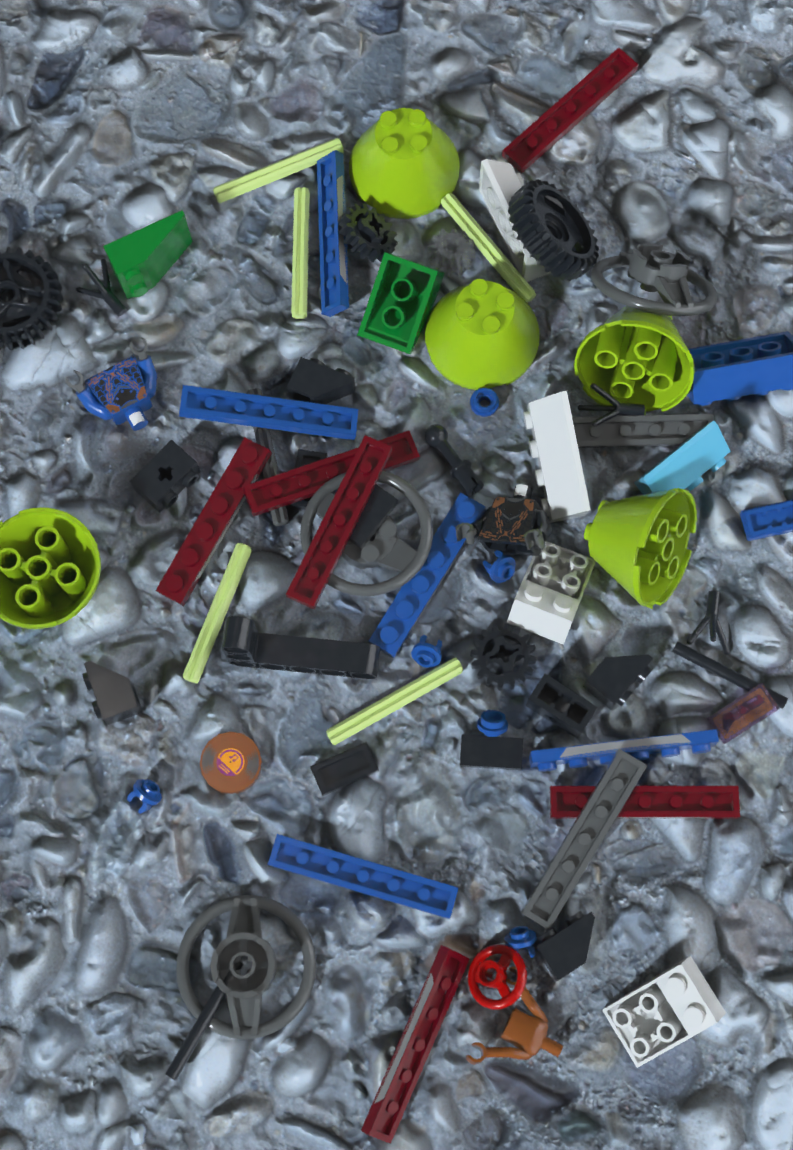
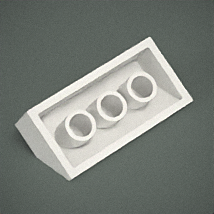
(497, 186)
(557, 457)

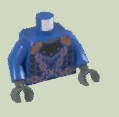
(121, 390)

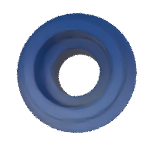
(484, 394)
(492, 723)

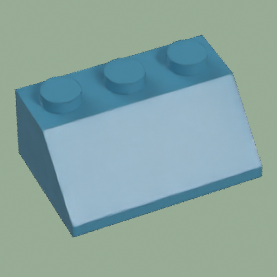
(687, 462)

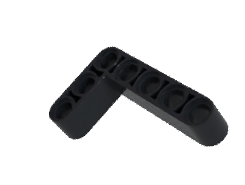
(251, 649)

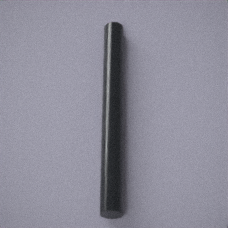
(724, 671)
(199, 1028)

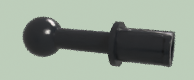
(437, 436)

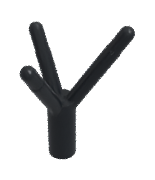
(106, 293)
(614, 409)
(714, 624)

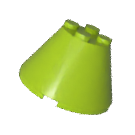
(404, 165)
(482, 335)
(636, 360)
(644, 542)
(46, 568)

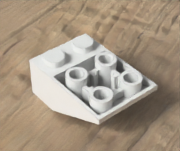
(551, 592)
(664, 1012)

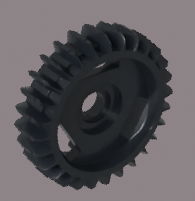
(553, 230)
(29, 301)

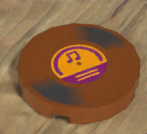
(231, 763)

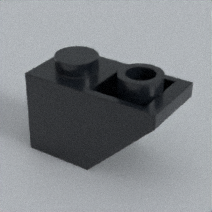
(318, 383)
(615, 676)
(113, 693)
(568, 948)

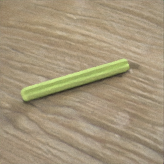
(275, 171)
(488, 247)
(300, 253)
(217, 613)
(394, 701)

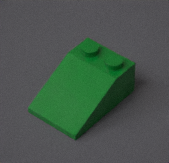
(148, 253)
(400, 302)

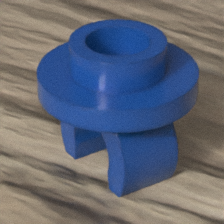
(502, 568)
(427, 654)
(148, 792)
(521, 937)

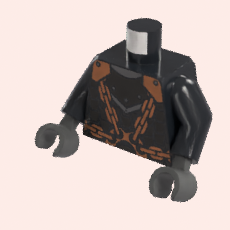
(510, 525)

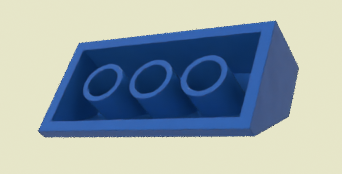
(742, 368)

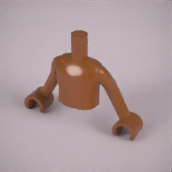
(522, 1031)

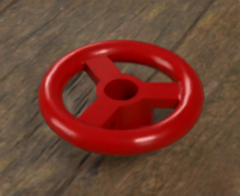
(483, 970)

